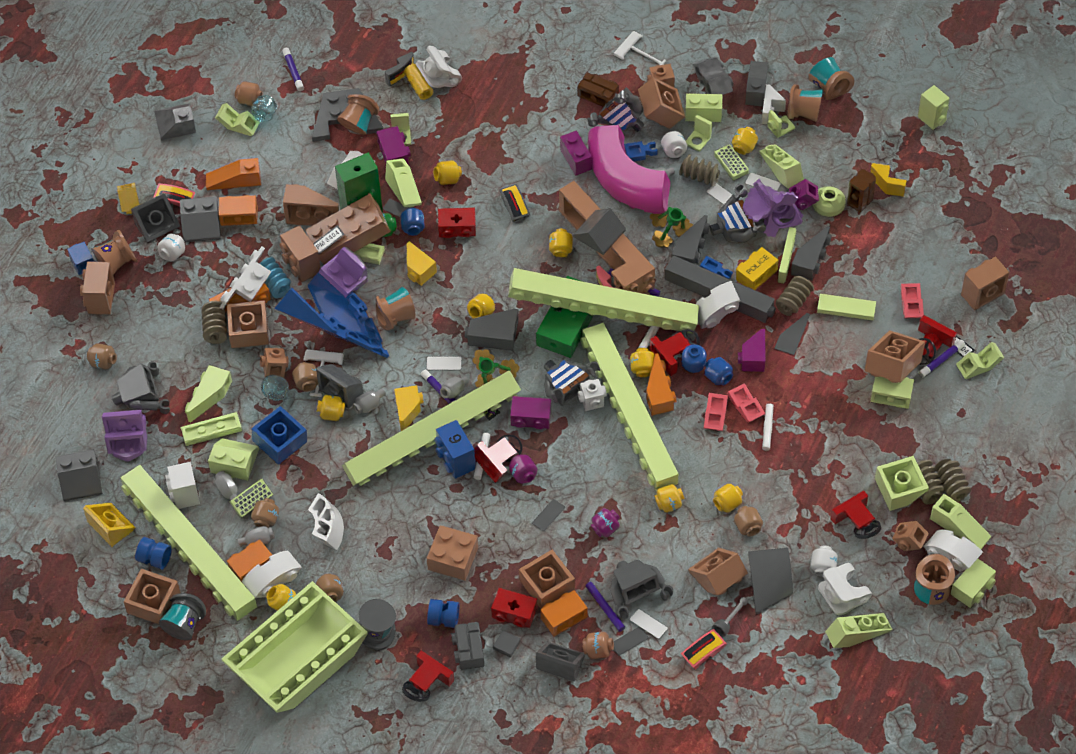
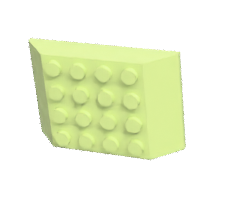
(296, 649)

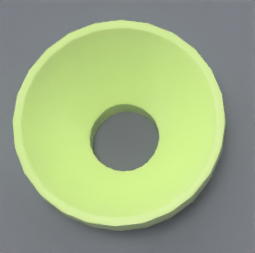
(830, 207)

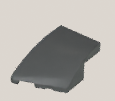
(770, 577)

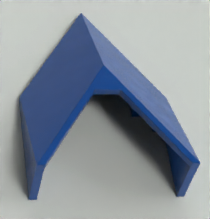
(338, 314)

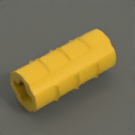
(418, 82)

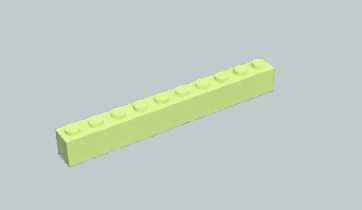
(602, 300)
(630, 407)
(423, 432)
(188, 543)

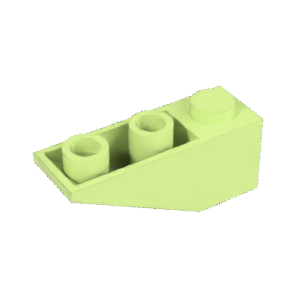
(783, 165)
(402, 182)
(212, 388)
(955, 518)
(857, 629)

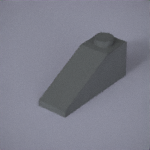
(756, 83)

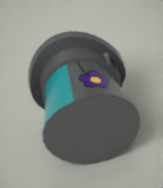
(182, 616)
(378, 620)

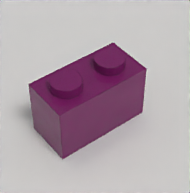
(392, 144)
(575, 153)
(530, 412)

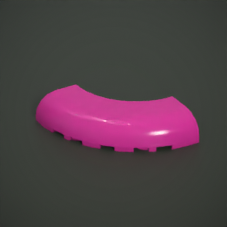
(623, 177)

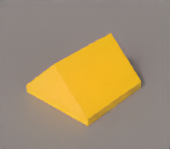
(108, 522)

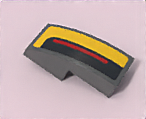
(396, 73)
(514, 202)

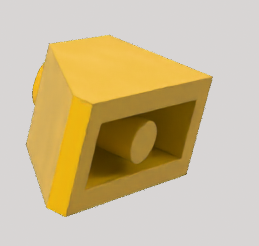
(128, 197)
(419, 265)
(408, 404)

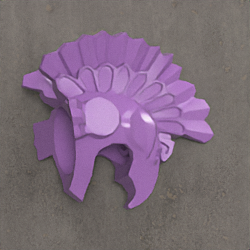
(772, 206)

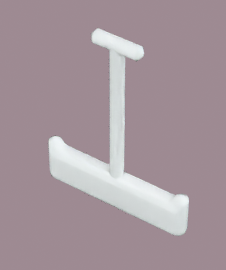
(629, 44)
(322, 356)

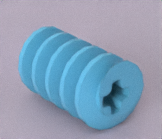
(277, 280)

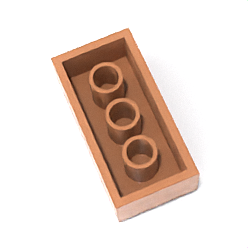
(360, 222)

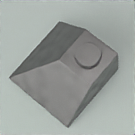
(175, 121)

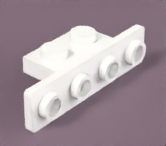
(250, 281)

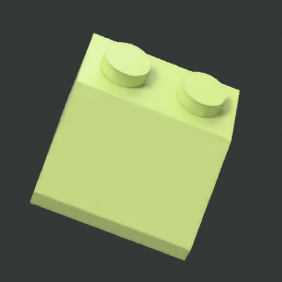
(233, 458)
(900, 482)

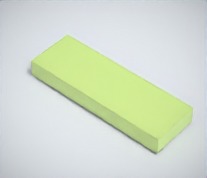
(785, 262)
(846, 307)
(211, 429)

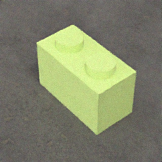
(705, 105)
(933, 107)
(892, 393)
(973, 582)

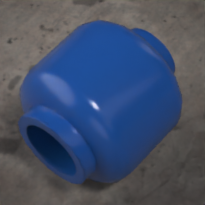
(412, 221)
(694, 358)
(718, 371)

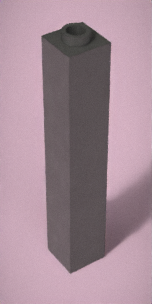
(702, 281)

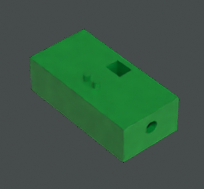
(358, 179)
(562, 329)

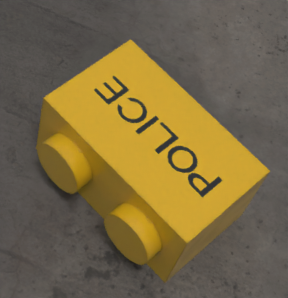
(756, 269)

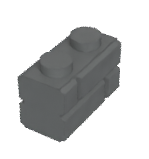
(469, 646)

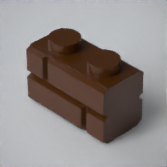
(597, 89)
(861, 190)

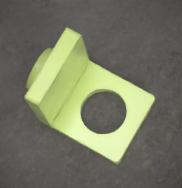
(402, 122)
(775, 124)
(702, 130)

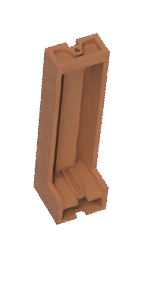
(630, 267)

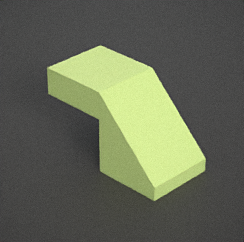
(242, 123)
(976, 364)

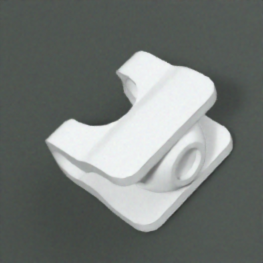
(436, 69)
(839, 593)

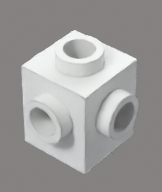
(592, 394)

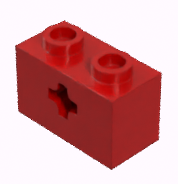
(456, 222)
(514, 608)

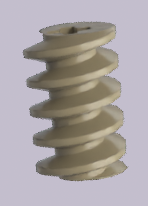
(700, 170)
(794, 295)
(213, 322)
(953, 479)
(935, 490)

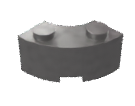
(713, 76)

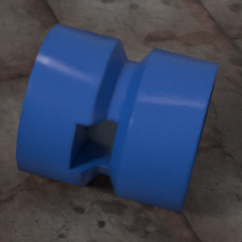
(154, 553)
(443, 613)

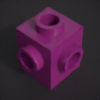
(806, 192)

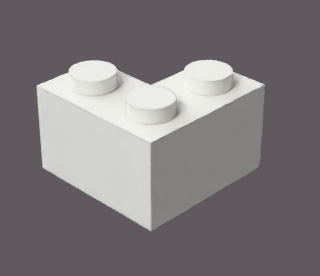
(182, 485)

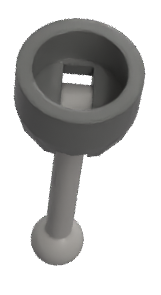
(722, 626)

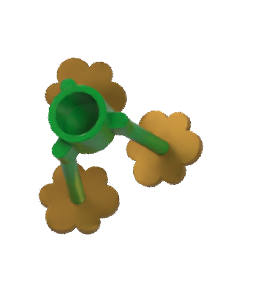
(674, 218)
(485, 363)

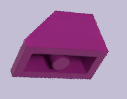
(753, 353)

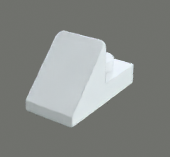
(772, 101)

